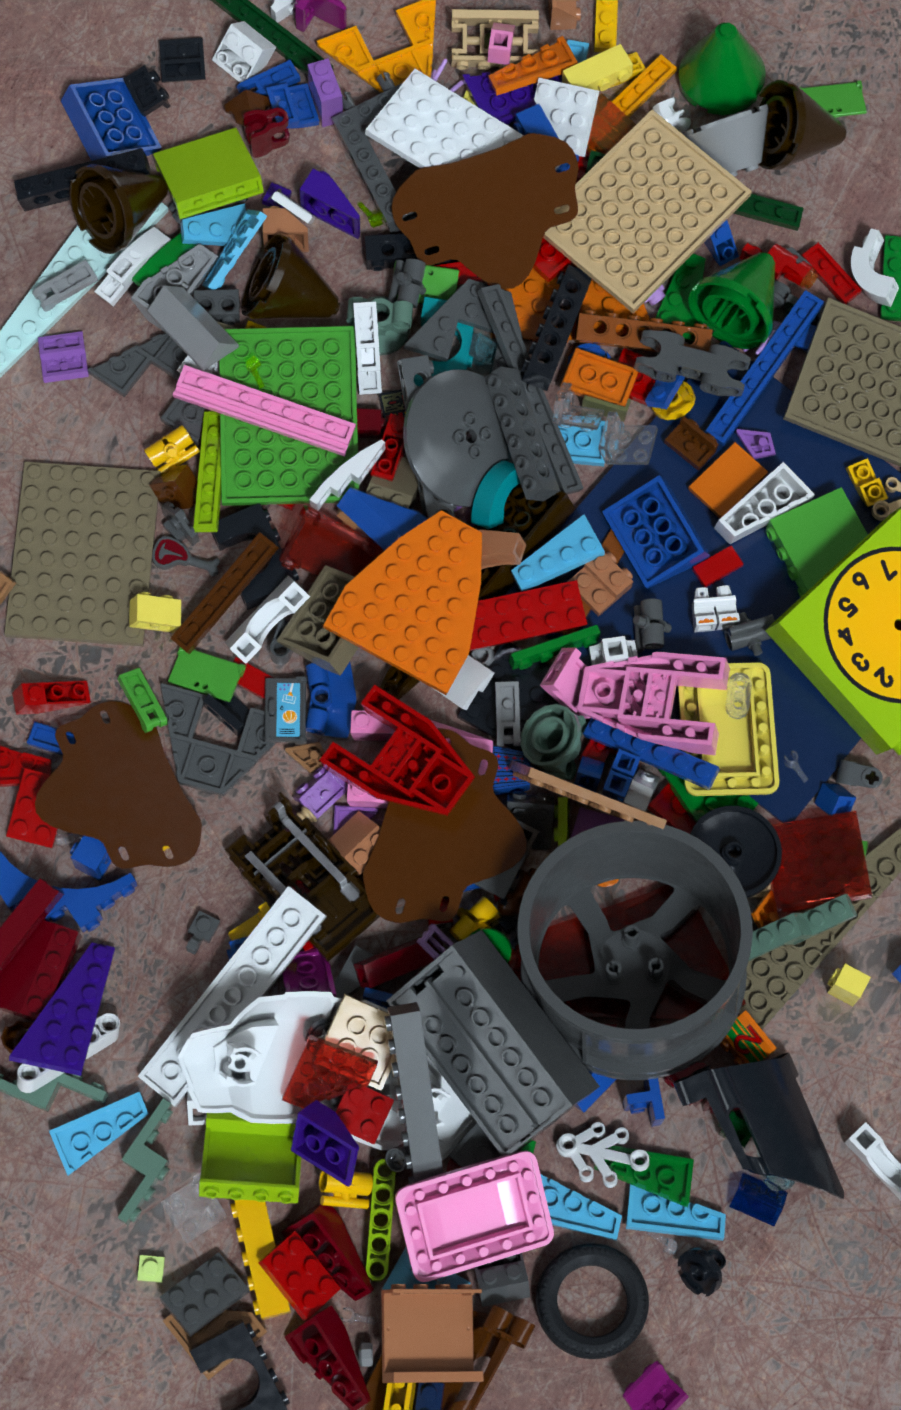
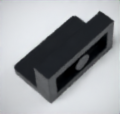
(231, 714)

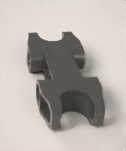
(692, 363)

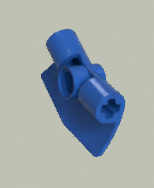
(334, 715)

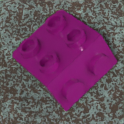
(330, 11)
(654, 1391)

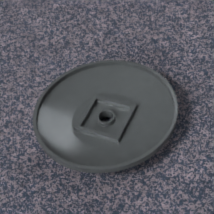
(437, 430)

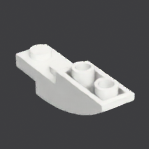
(129, 263)

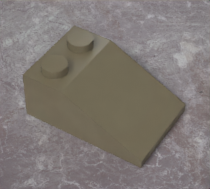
(400, 491)

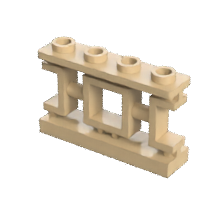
(485, 18)

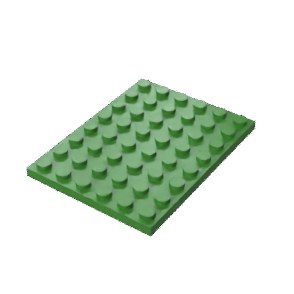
(303, 367)

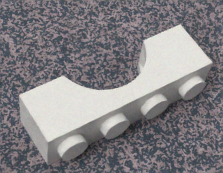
(251, 633)
(876, 1157)

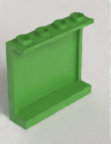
(815, 537)

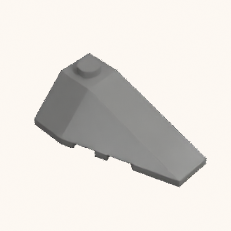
(185, 272)

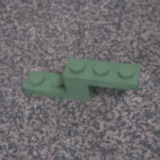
(801, 926)
(44, 1096)
(146, 1162)

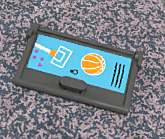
(288, 702)

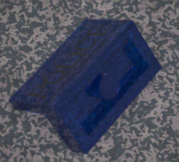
(758, 1200)

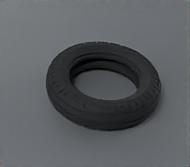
(634, 1286)

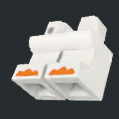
(714, 612)

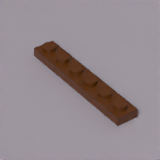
(224, 593)

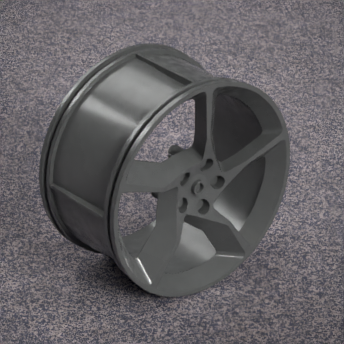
(635, 959)

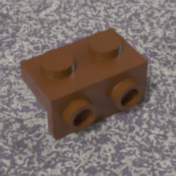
(692, 443)

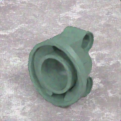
(395, 329)
(553, 740)

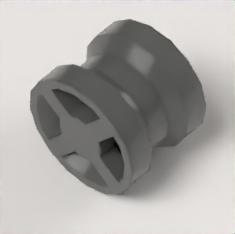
(781, 292)

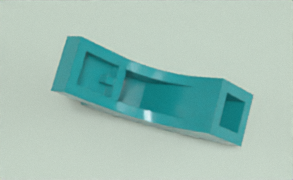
(492, 495)

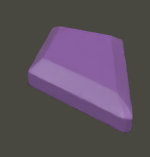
(757, 443)

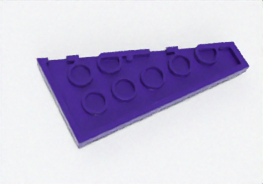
(502, 106)

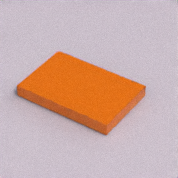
(600, 377)
(728, 480)

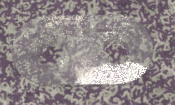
(738, 694)

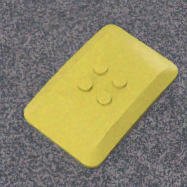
(745, 745)

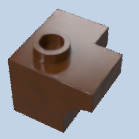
(246, 102)
(176, 487)

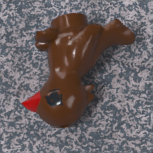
(511, 904)

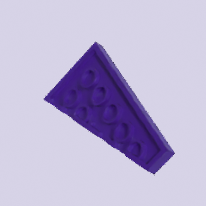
(66, 1024)

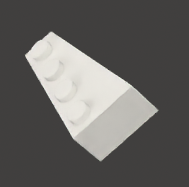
(770, 498)

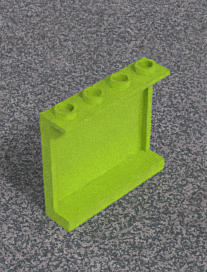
(209, 173)
(249, 1160)

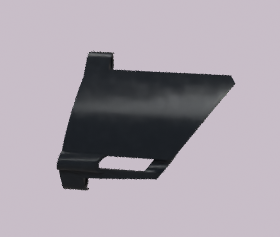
(774, 1115)

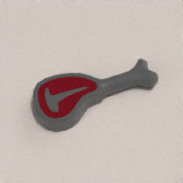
(170, 552)

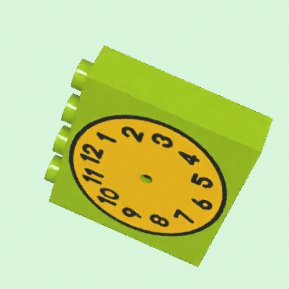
(850, 636)

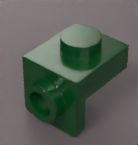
(740, 1127)

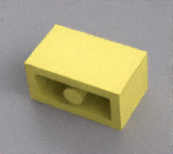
(155, 612)
(847, 984)

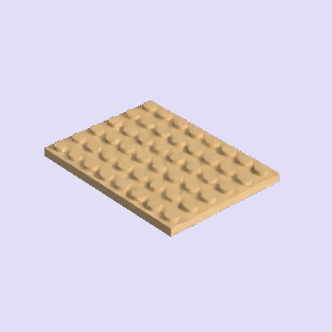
(645, 210)

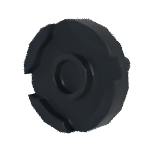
(701, 1270)

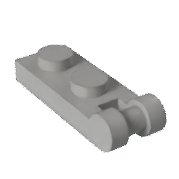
(65, 285)
(507, 713)

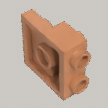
(602, 582)

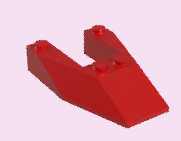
(414, 765)

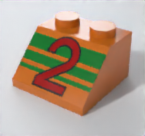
(747, 1041)

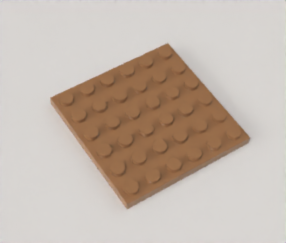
(584, 795)

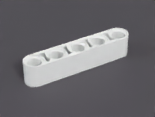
(101, 1039)

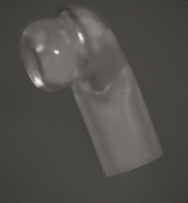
(67, 839)

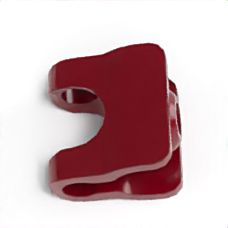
(261, 130)

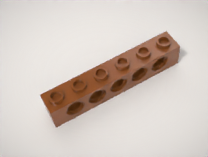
(585, 332)

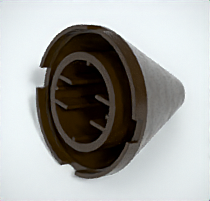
(795, 126)
(114, 204)
(287, 285)

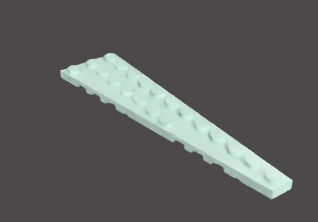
(29, 318)

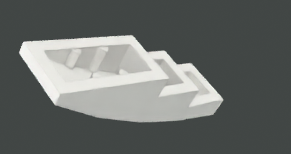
(367, 348)
(354, 469)

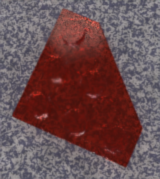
(327, 1072)

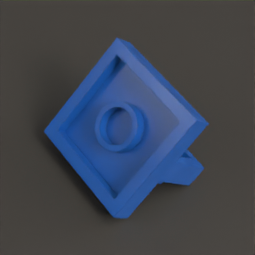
(649, 1099)

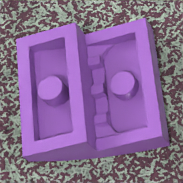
(63, 357)

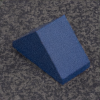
(589, 773)

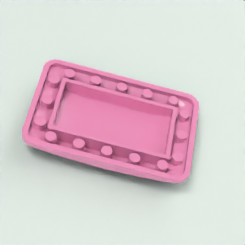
(474, 1215)

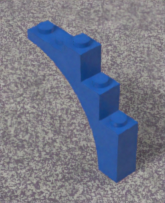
(81, 903)

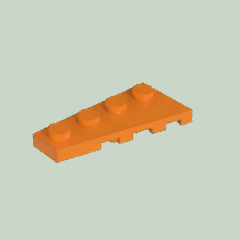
(544, 64)

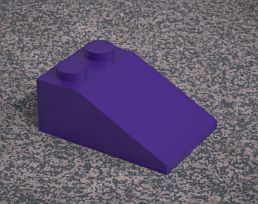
(328, 203)
(325, 1142)

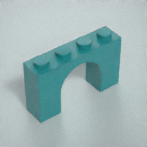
(464, 334)

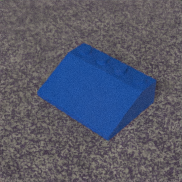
(108, 119)
(655, 532)

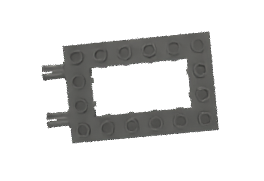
(351, 130)

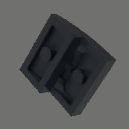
(182, 60)

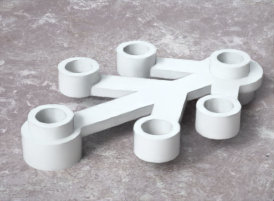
(599, 1152)

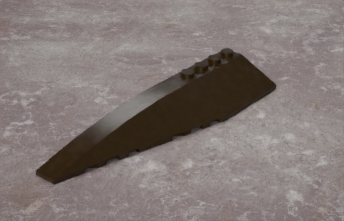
(536, 524)

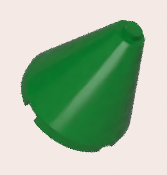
(722, 72)
(737, 301)

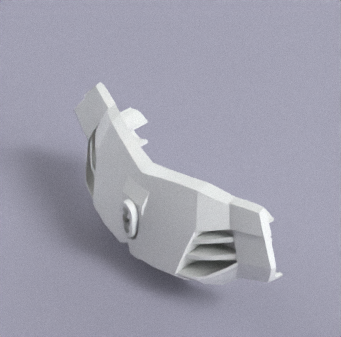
(250, 1061)

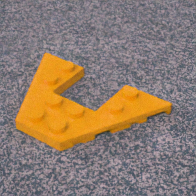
(351, 51)

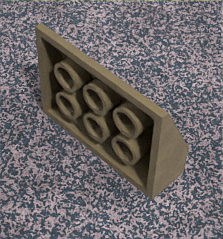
(305, 629)

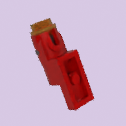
(787, 263)

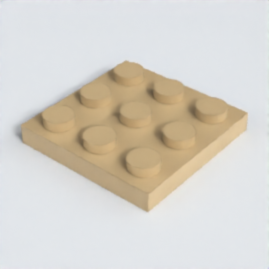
(363, 1030)

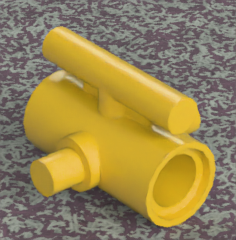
(172, 449)
(476, 917)
(343, 1195)

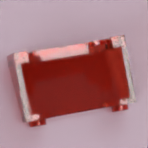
(324, 541)

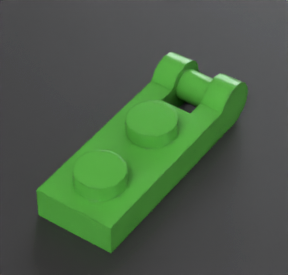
(142, 699)

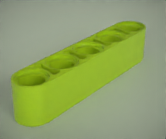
(375, 1231)

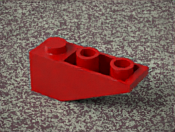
(394, 442)
(49, 696)

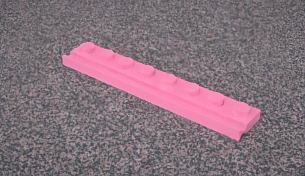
(264, 410)

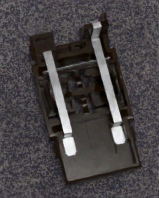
(338, 890)

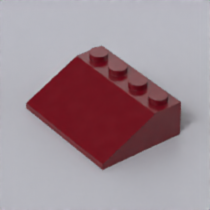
(38, 970)

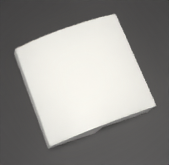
(470, 679)

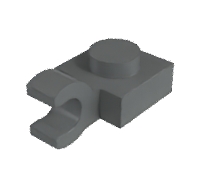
(202, 929)

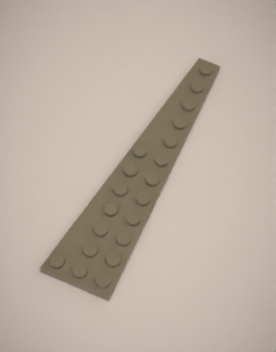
(782, 971)

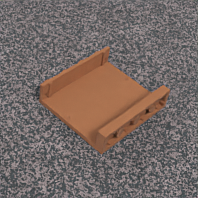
(428, 1334)

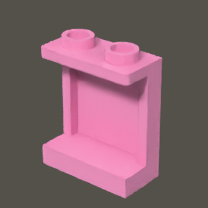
(565, 679)

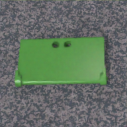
(842, 97)
(440, 284)
(212, 673)

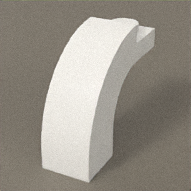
(875, 286)

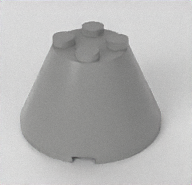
(734, 140)

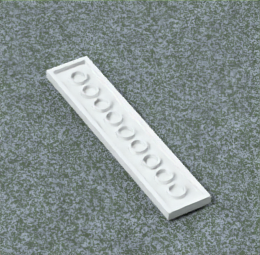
(238, 984)

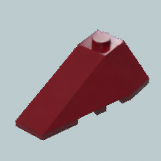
(331, 1244)
(329, 1352)

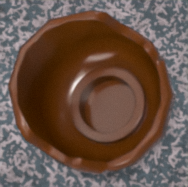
(12, 1035)

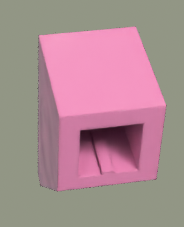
(501, 43)

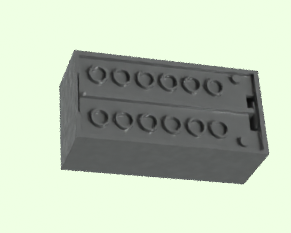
(495, 1044)

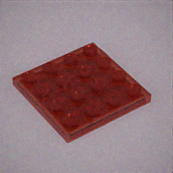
(820, 862)

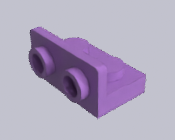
(320, 791)

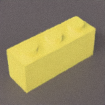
(600, 70)

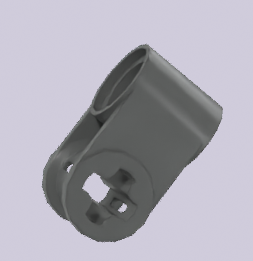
(277, 658)
(854, 774)

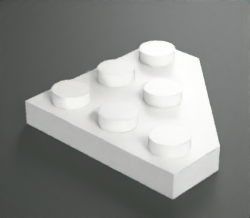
(569, 111)

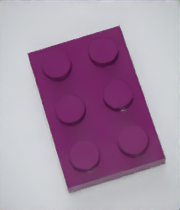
(309, 973)

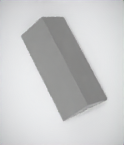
(191, 326)

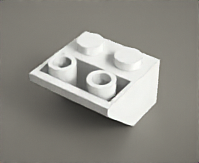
(243, 51)

